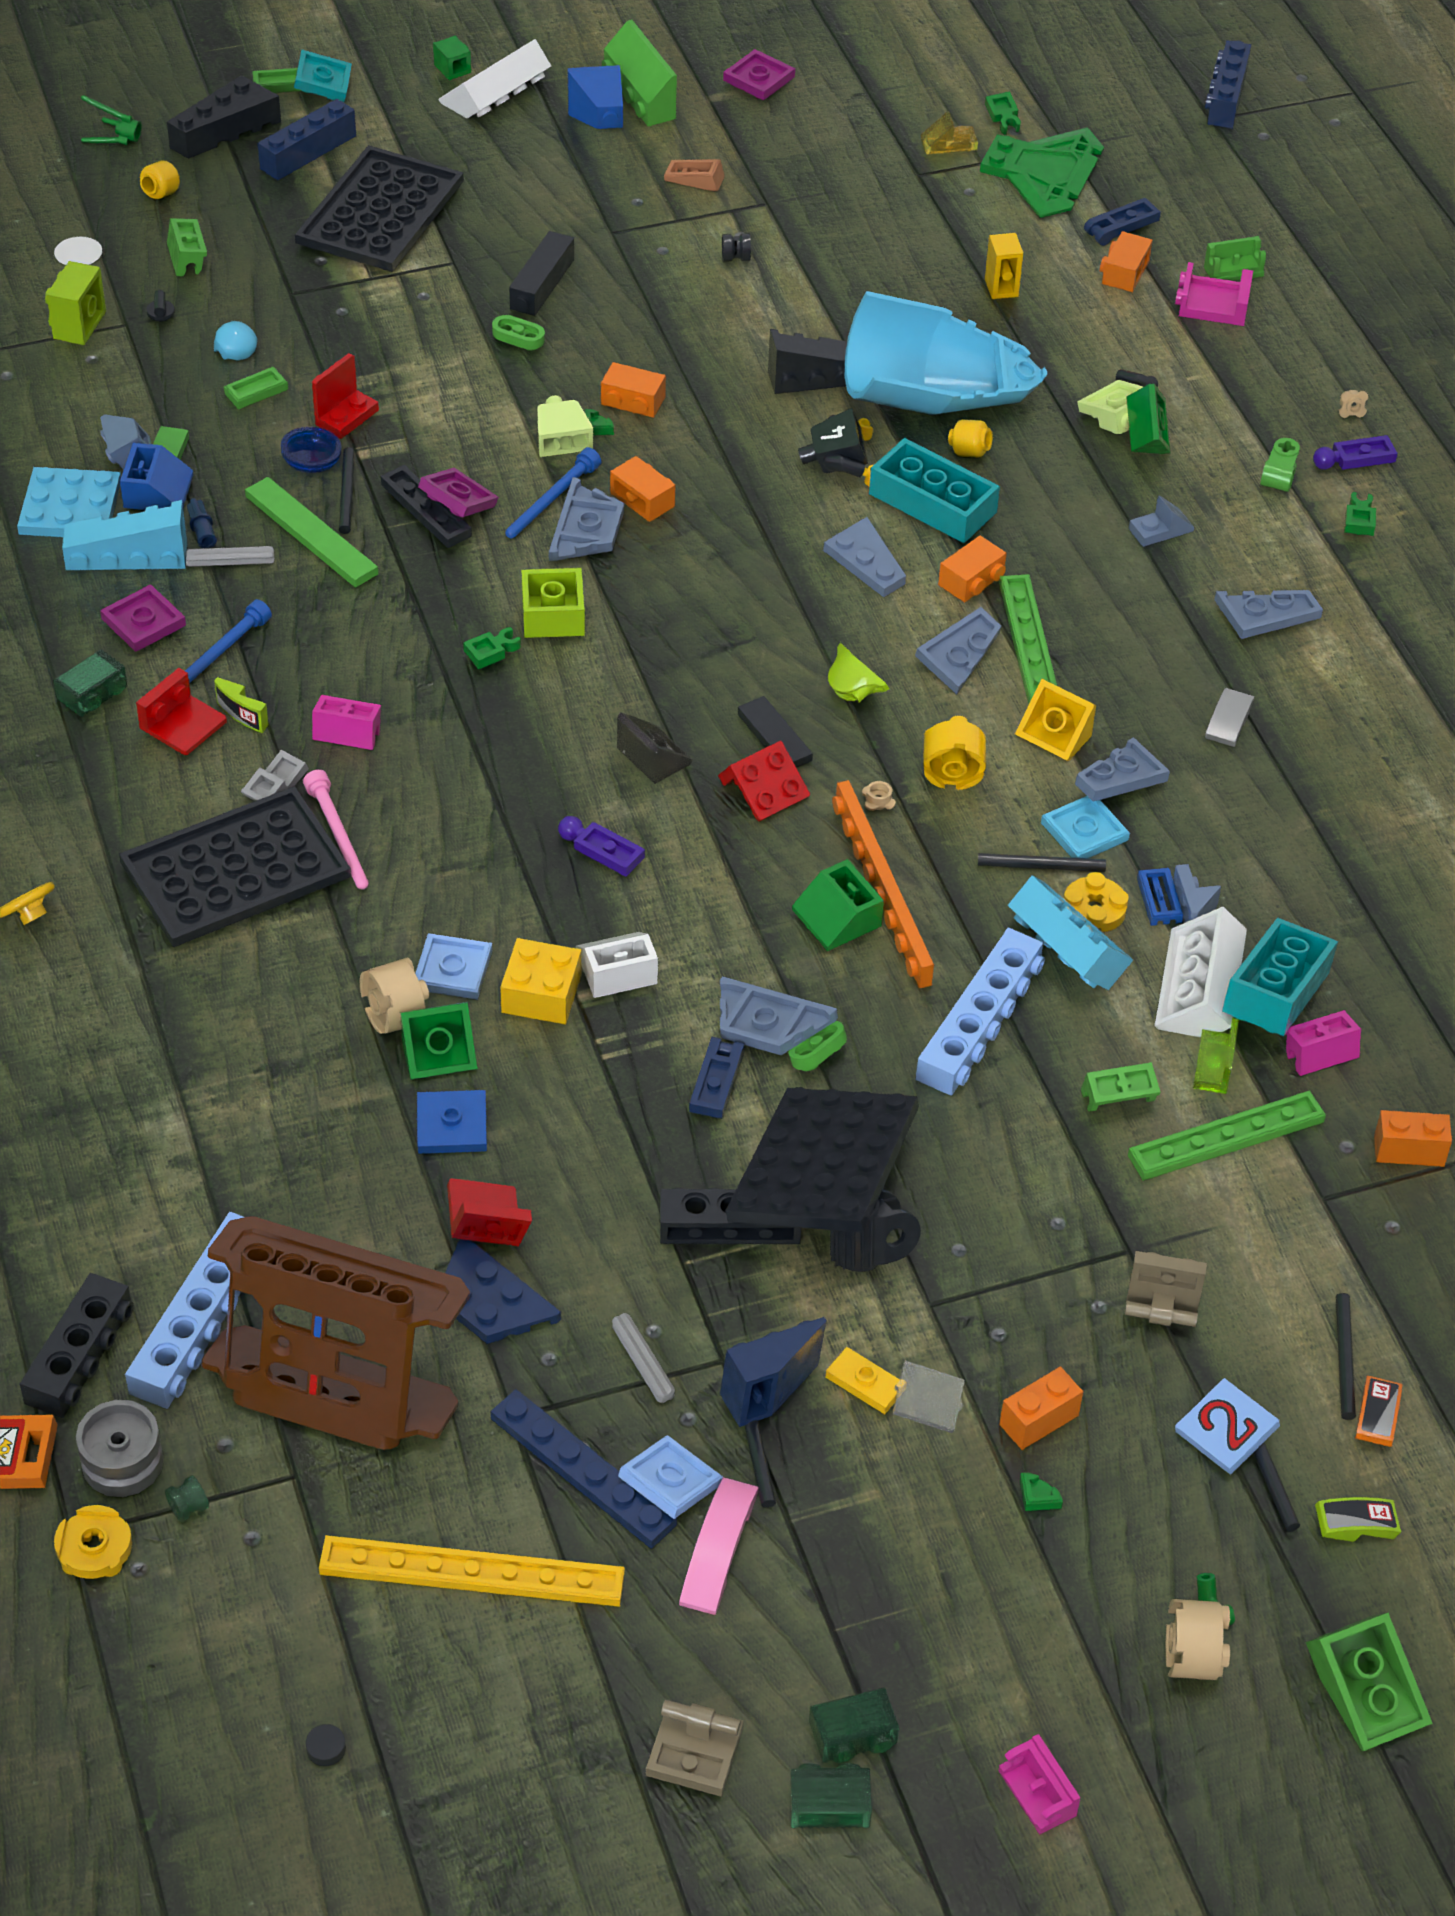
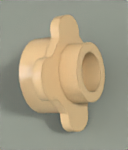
(1350, 397)
(878, 796)

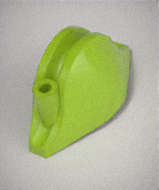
(852, 678)

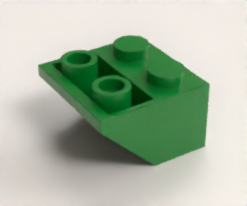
(839, 906)

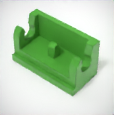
(185, 245)
(1228, 258)
(1120, 1085)

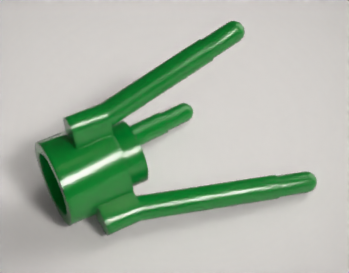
(125, 126)

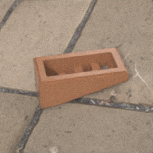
(696, 173)

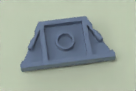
(586, 523)
(768, 1017)

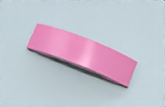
(717, 1545)

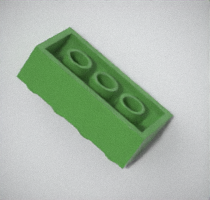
(645, 76)

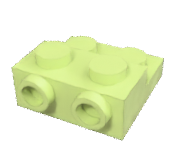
(1110, 406)

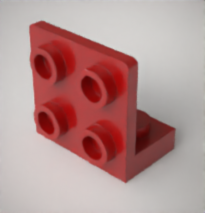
(338, 402)
(177, 716)
(767, 780)
(486, 1212)

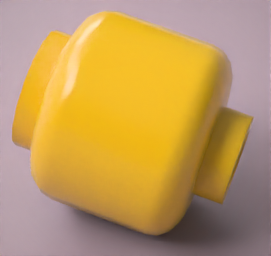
(159, 179)
(970, 438)

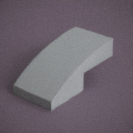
(1229, 717)
(280, 775)

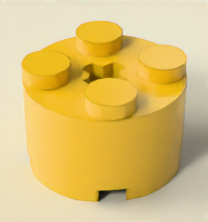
(954, 753)

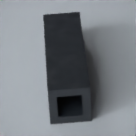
(541, 273)

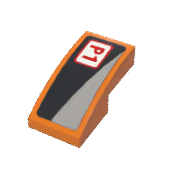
(1379, 1411)

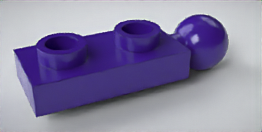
(1356, 453)
(602, 845)

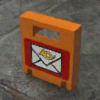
(14, 1441)

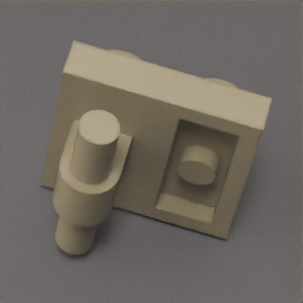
(1165, 1289)
(694, 1747)

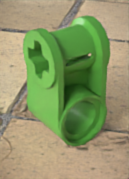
(1281, 465)

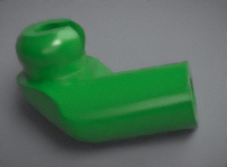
(1207, 1591)

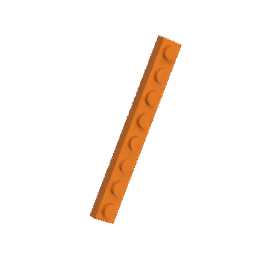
(879, 874)

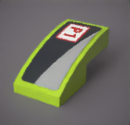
(245, 710)
(1357, 1516)

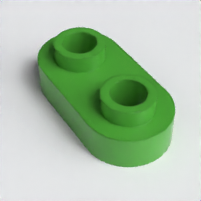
(518, 332)
(818, 1047)

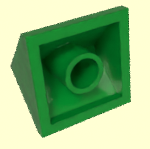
(1148, 421)
(438, 1040)

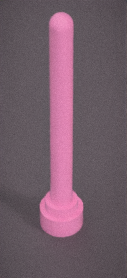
(318, 786)

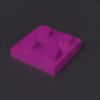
(759, 74)
(457, 492)
(143, 618)

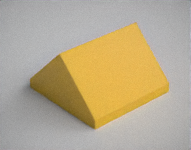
(1057, 720)

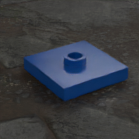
(451, 1121)

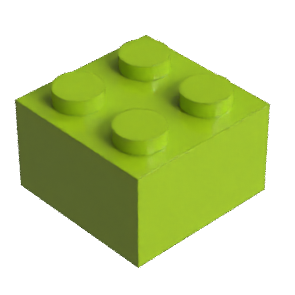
(76, 302)
(553, 602)

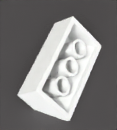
(497, 81)
(1198, 973)

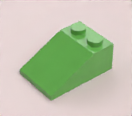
(1370, 1680)

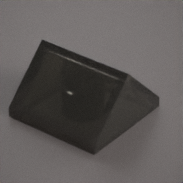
(649, 748)

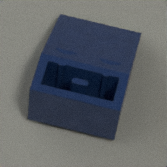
(769, 1369)

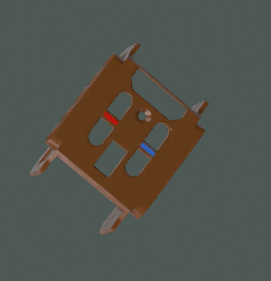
(301, 1370)

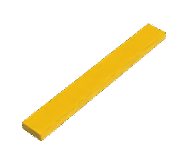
(472, 1570)

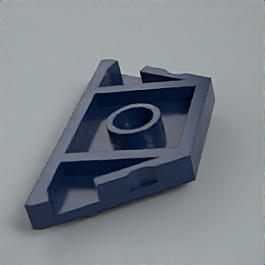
(498, 1299)

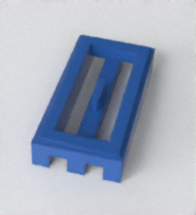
(1163, 914)

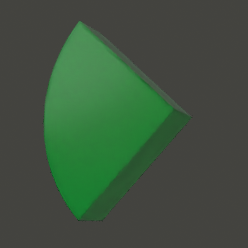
(600, 424)
(1038, 1493)

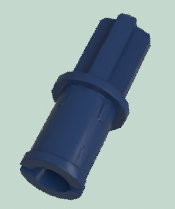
(201, 523)

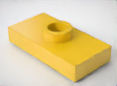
(863, 1380)

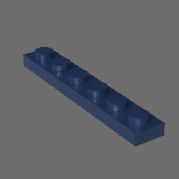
(582, 1468)

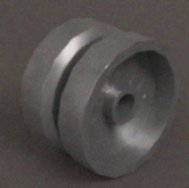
(119, 1448)

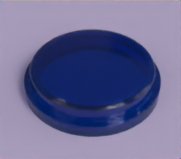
(310, 449)

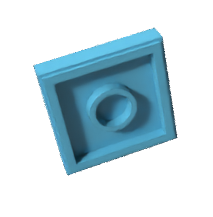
(1085, 828)

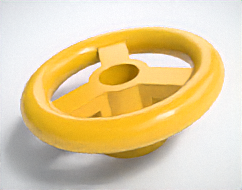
(28, 904)

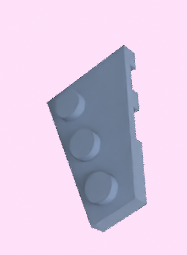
(866, 557)
(959, 648)
(1122, 772)

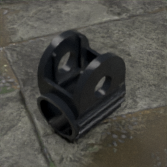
(869, 1248)

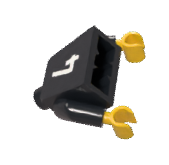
(840, 445)

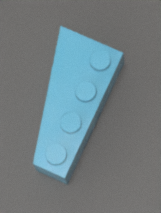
(128, 541)
(1069, 934)

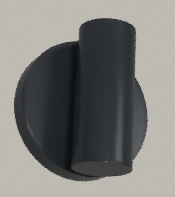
(160, 308)

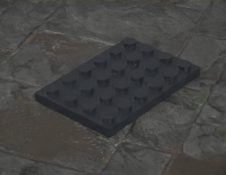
(379, 208)
(234, 866)
(823, 1159)

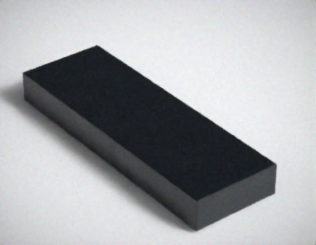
(772, 728)

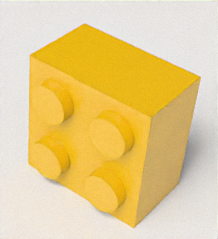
(541, 981)

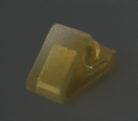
(944, 137)

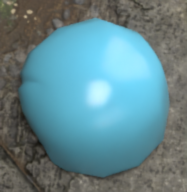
(235, 341)

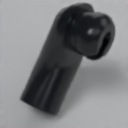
(1135, 378)

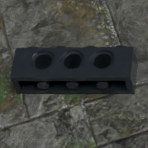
(701, 1218)
(96, 1298)

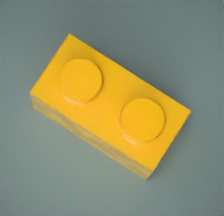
(1003, 265)

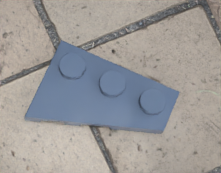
(1265, 613)

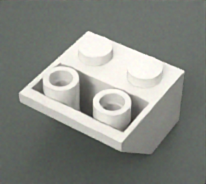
(619, 963)

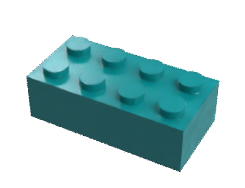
(934, 490)
(1279, 976)

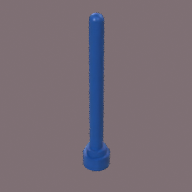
(586, 462)
(256, 614)

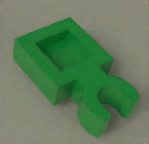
(1003, 109)
(1360, 516)
(489, 649)

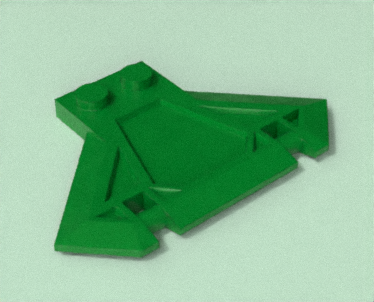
(1045, 169)

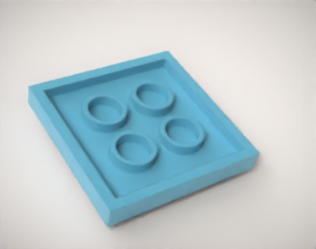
(66, 497)

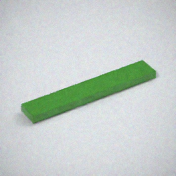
(311, 532)
(1026, 632)
(1226, 1135)

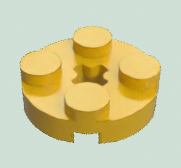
(1102, 890)
(96, 1561)

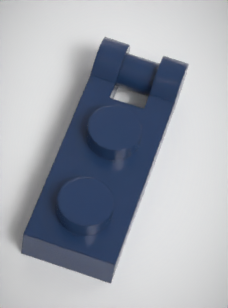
(1125, 219)
(716, 1078)

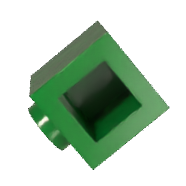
(452, 57)

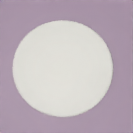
(79, 250)

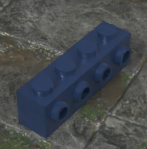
(1227, 83)
(307, 139)

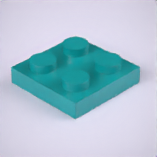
(322, 75)

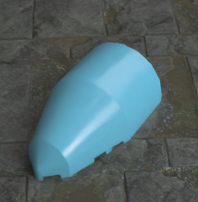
(930, 361)

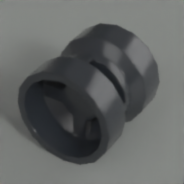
(736, 247)

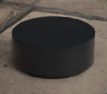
(325, 1745)

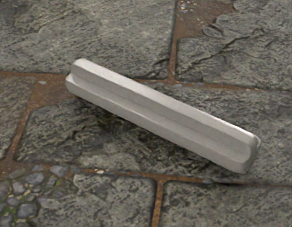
(230, 556)
(643, 1358)

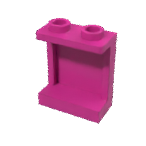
(1213, 298)

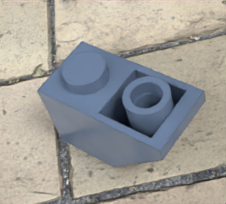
(120, 435)

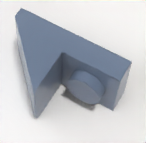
(1162, 525)
(1194, 899)

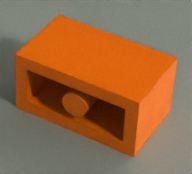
(1126, 261)
(633, 389)
(642, 488)
(972, 568)
(1412, 1138)
(1041, 1408)

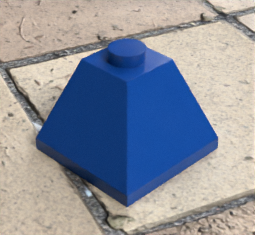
(596, 96)

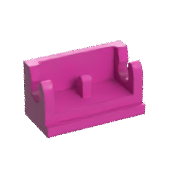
(346, 722)
(1323, 1042)
(1040, 1784)

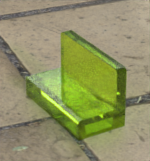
(1215, 1059)

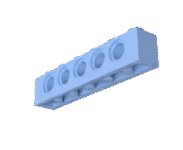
(980, 1011)
(182, 1318)

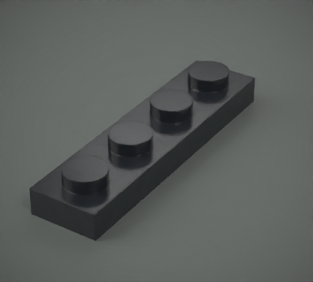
(432, 514)

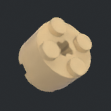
(392, 990)
(1196, 1639)

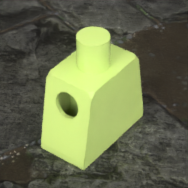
(562, 427)

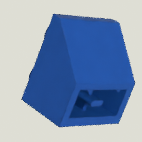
(153, 478)

